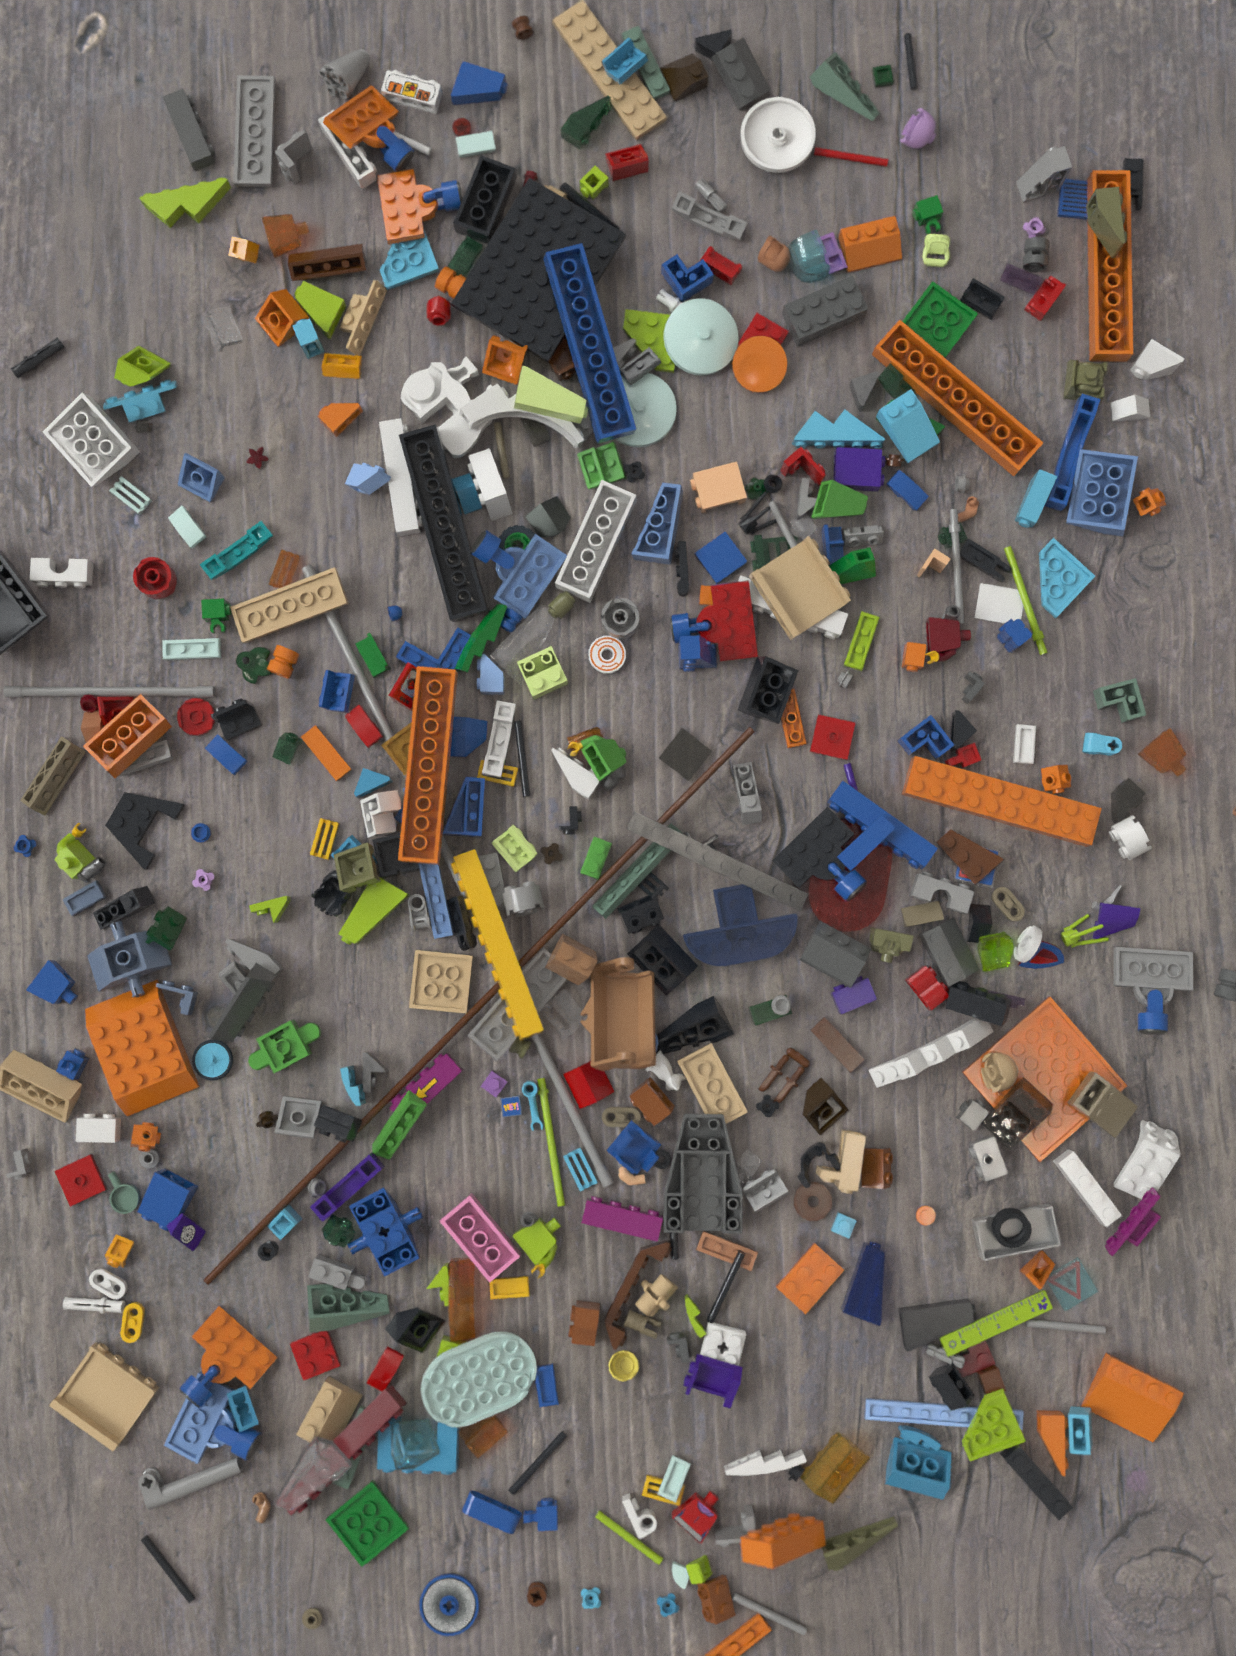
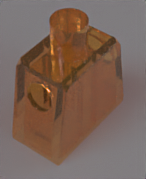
(283, 233)
(1165, 753)

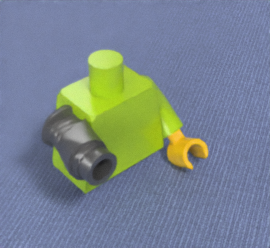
(76, 859)
(537, 1240)

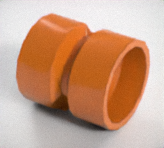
(449, 282)
(283, 661)

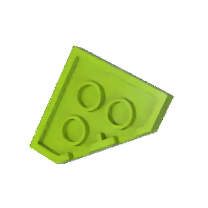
(648, 332)
(992, 1427)

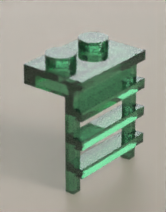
(760, 549)

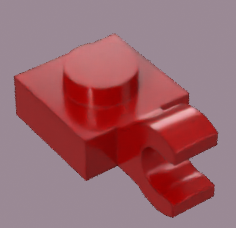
(966, 756)

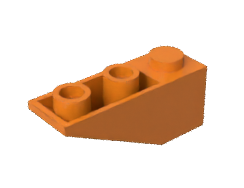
(1051, 1429)

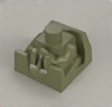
(1084, 379)
(356, 867)
(889, 943)

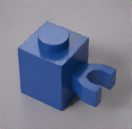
(72, 1064)
(545, 1516)

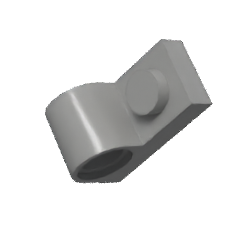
(232, 976)

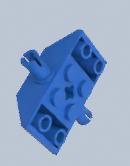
(389, 1250)

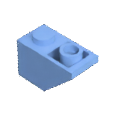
(366, 478)
(491, 677)

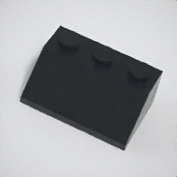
(768, 689)
(664, 957)

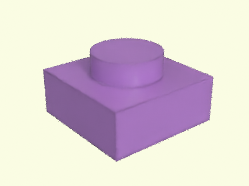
(494, 1083)

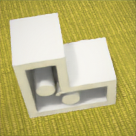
(379, 811)

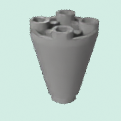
(345, 73)

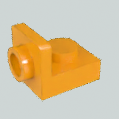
(118, 1251)

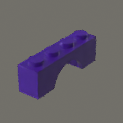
(347, 1186)

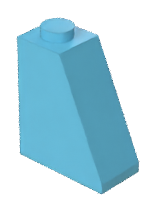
(1035, 498)

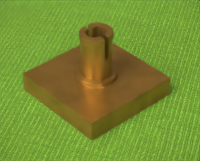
(398, 748)

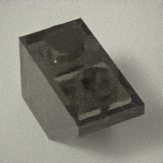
(1124, 798)

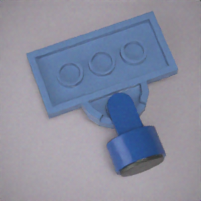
(523, 571)
(210, 1427)

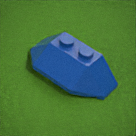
(467, 735)

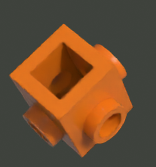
(1149, 502)
(1056, 778)
(142, 1143)

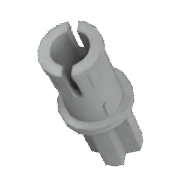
(710, 195)

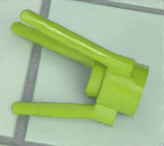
(1070, 937)

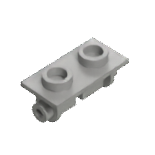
(871, 536)

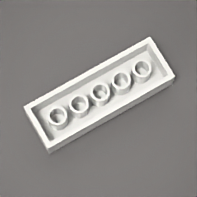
(595, 541)

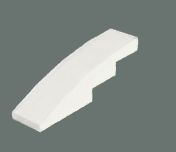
(756, 1464)

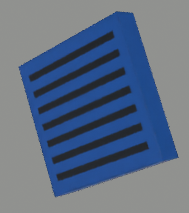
(1073, 199)

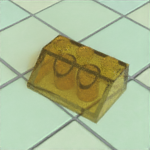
(834, 1467)

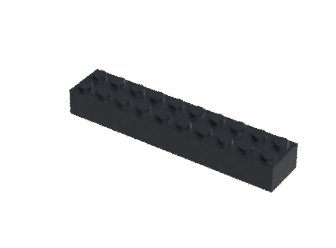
(443, 523)

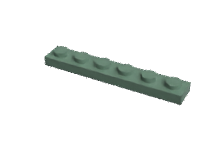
(631, 877)

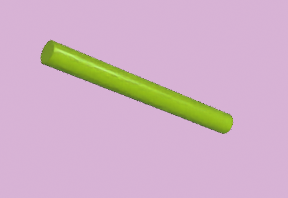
(629, 1537)

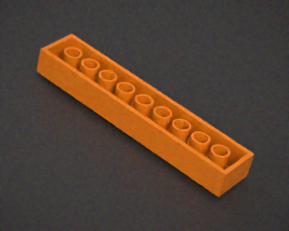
(1110, 280)
(957, 398)
(428, 765)
(1001, 801)

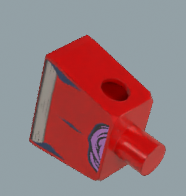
(697, 1515)

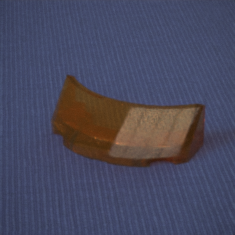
(461, 1299)

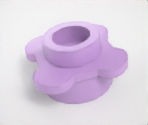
(1035, 222)
(198, 880)

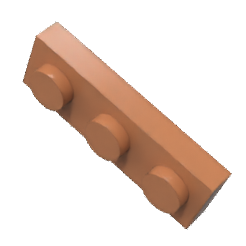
(725, 1249)

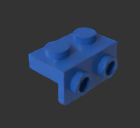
(336, 691)

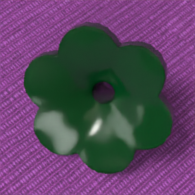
(753, 492)

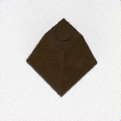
(685, 76)
(822, 1106)

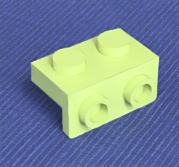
(515, 848)

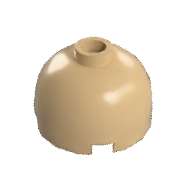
(999, 1071)

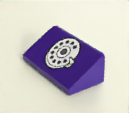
(186, 1231)

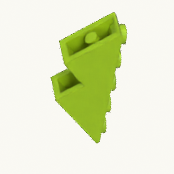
(193, 200)

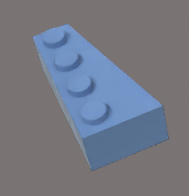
(659, 533)

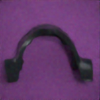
(816, 1150)

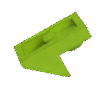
(276, 906)
(442, 1280)

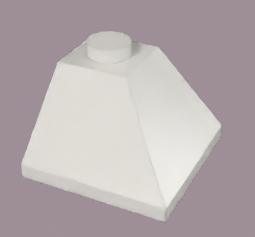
(1155, 362)

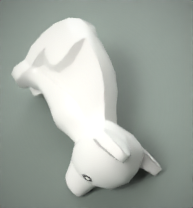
(664, 1072)

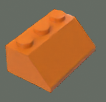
(871, 244)

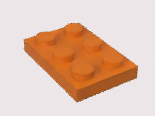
(810, 1278)

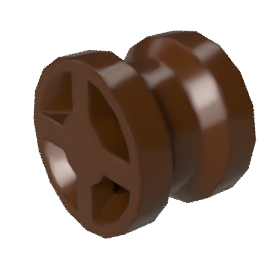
(522, 27)
(536, 1588)

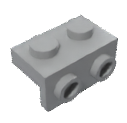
(765, 1190)

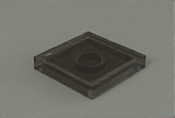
(685, 754)

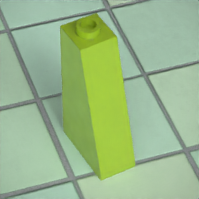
(370, 910)

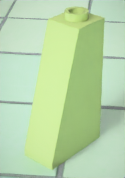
(548, 398)

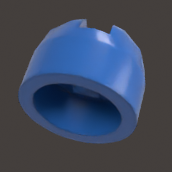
(395, 612)

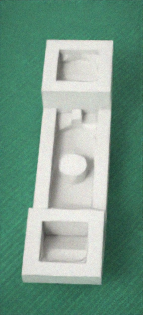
(499, 739)

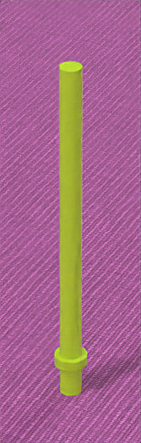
(551, 1141)

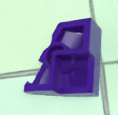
(1115, 919)

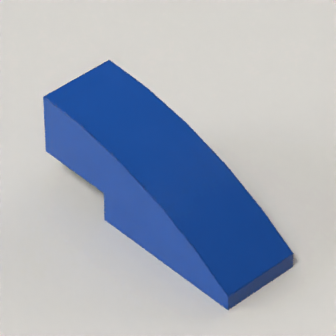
(866, 842)

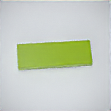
(861, 641)

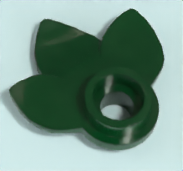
(256, 666)

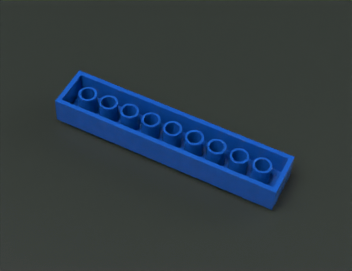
(589, 343)

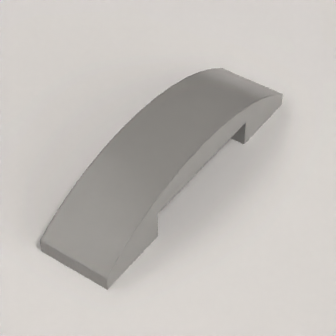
(707, 218)

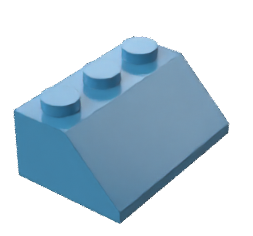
(918, 1469)

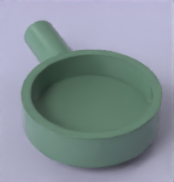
(123, 1197)

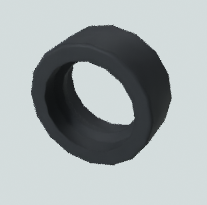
(1019, 1239)

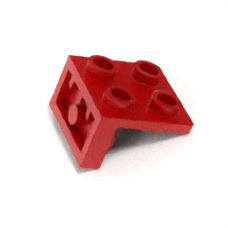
(804, 459)

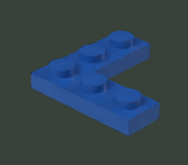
(448, 658)

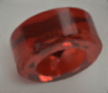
(461, 127)

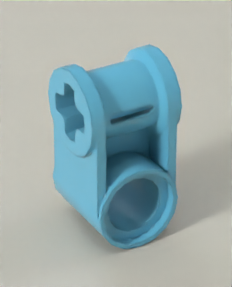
(1098, 744)

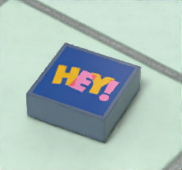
(511, 1106)

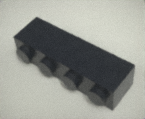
(1037, 1481)

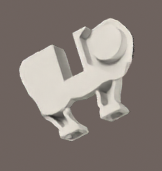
(436, 387)

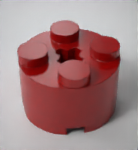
(145, 573)

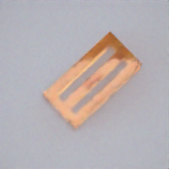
(283, 553)

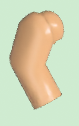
(629, 1178)

